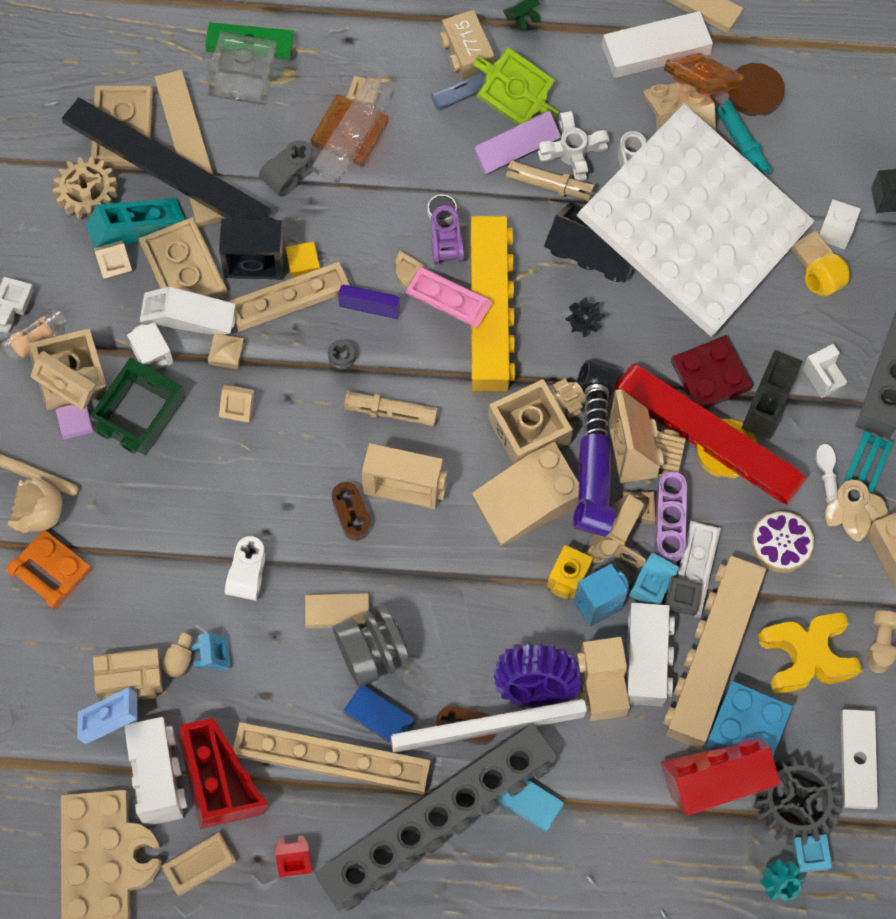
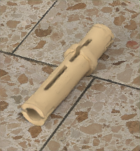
(562, 184)
(389, 408)

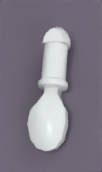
(826, 461)

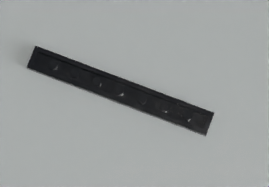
(162, 162)

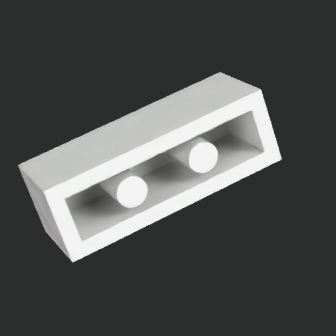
(649, 654)

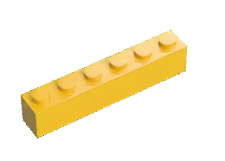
(490, 279)

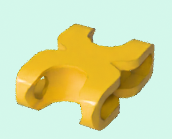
(809, 653)

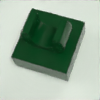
(520, 10)

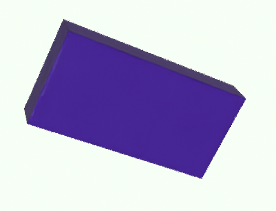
(369, 301)

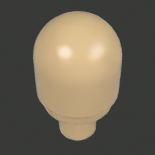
(178, 657)

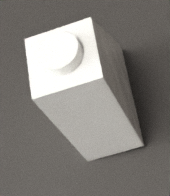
(187, 311)

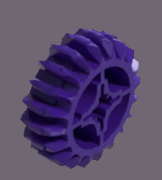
(537, 675)

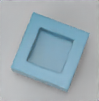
(812, 856)

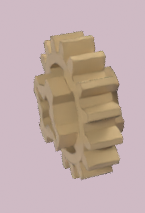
(98, 183)

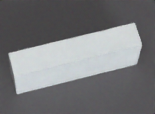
(654, 43)

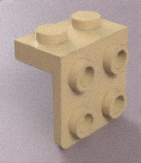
(669, 98)

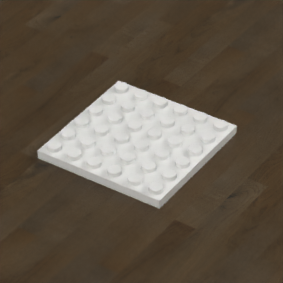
(696, 219)

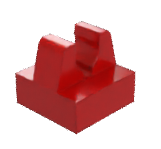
(293, 857)

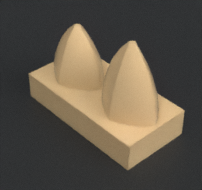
(71, 385)

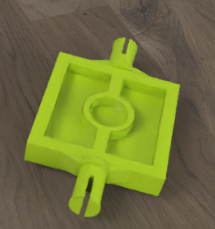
(514, 87)

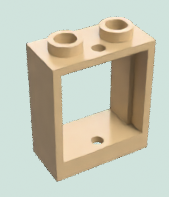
(403, 476)

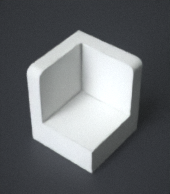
(824, 372)

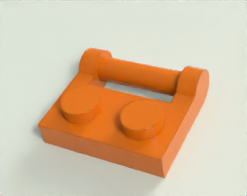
(55, 561)

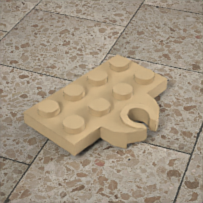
(101, 856)

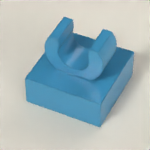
(213, 652)

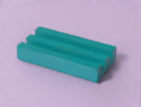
(876, 443)

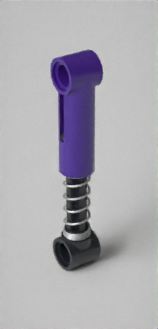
(593, 509)

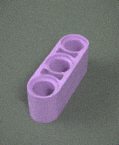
(670, 505)

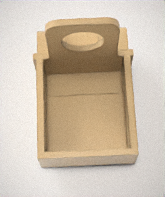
(602, 547)

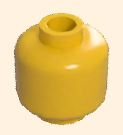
(827, 275)

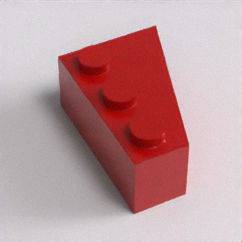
(720, 775)
(216, 778)

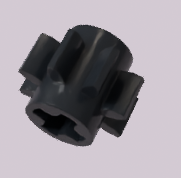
(579, 323)

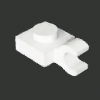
(13, 299)

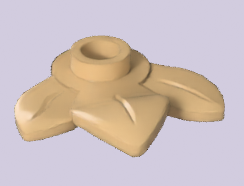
(855, 515)

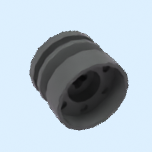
(371, 645)

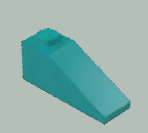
(131, 220)

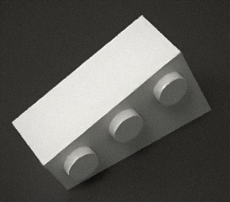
(155, 771)

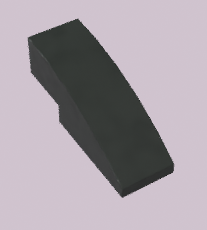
(771, 394)

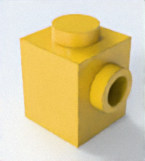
(567, 571)

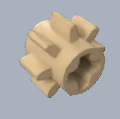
(569, 397)

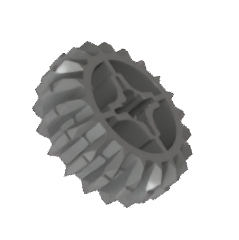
(804, 812)

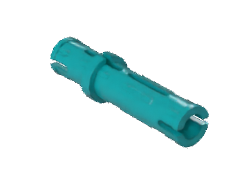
(748, 147)

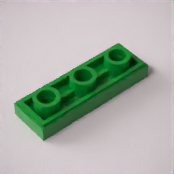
(283, 37)

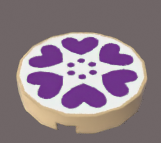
(782, 541)

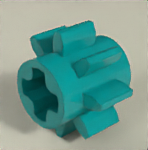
(782, 880)

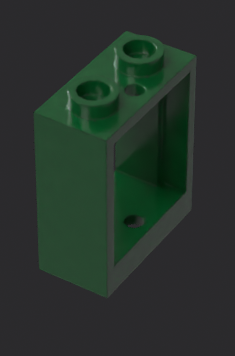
(150, 380)

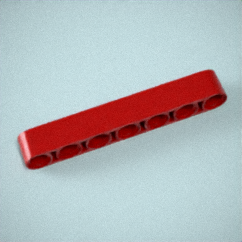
(713, 434)

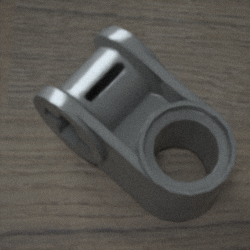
(287, 168)

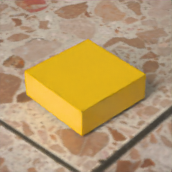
(302, 258)

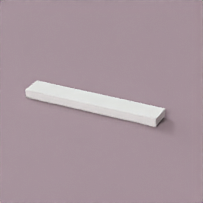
(488, 725)

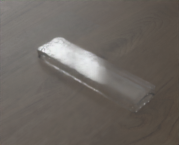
(353, 130)

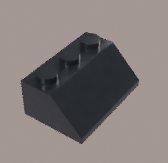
(577, 241)

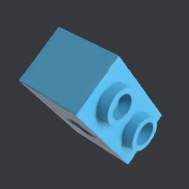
(601, 594)

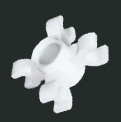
(573, 136)

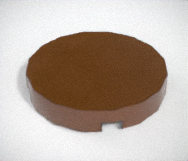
(760, 90)

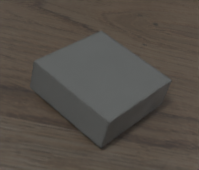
(683, 596)

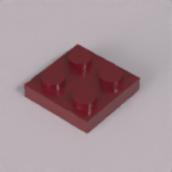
(711, 373)

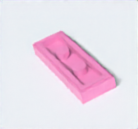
(449, 297)

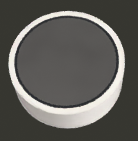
(439, 200)

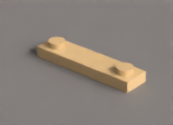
(288, 296)

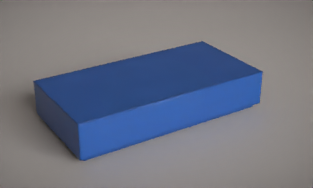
(377, 714)

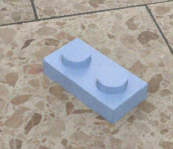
(107, 715)

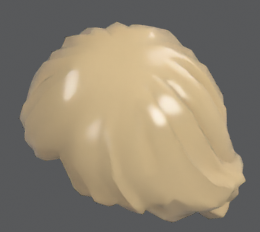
(36, 506)

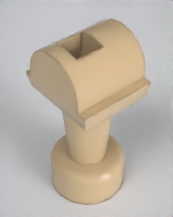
(881, 653)

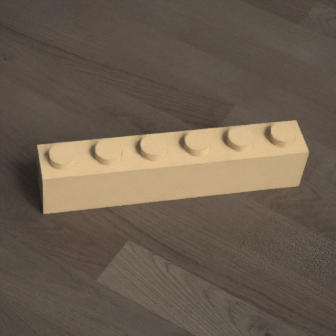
(715, 652)

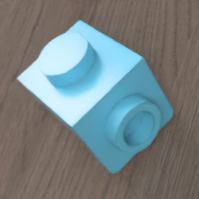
(653, 580)

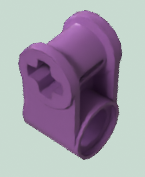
(446, 237)

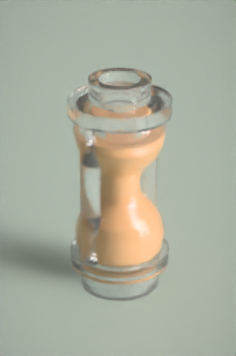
(47, 326)

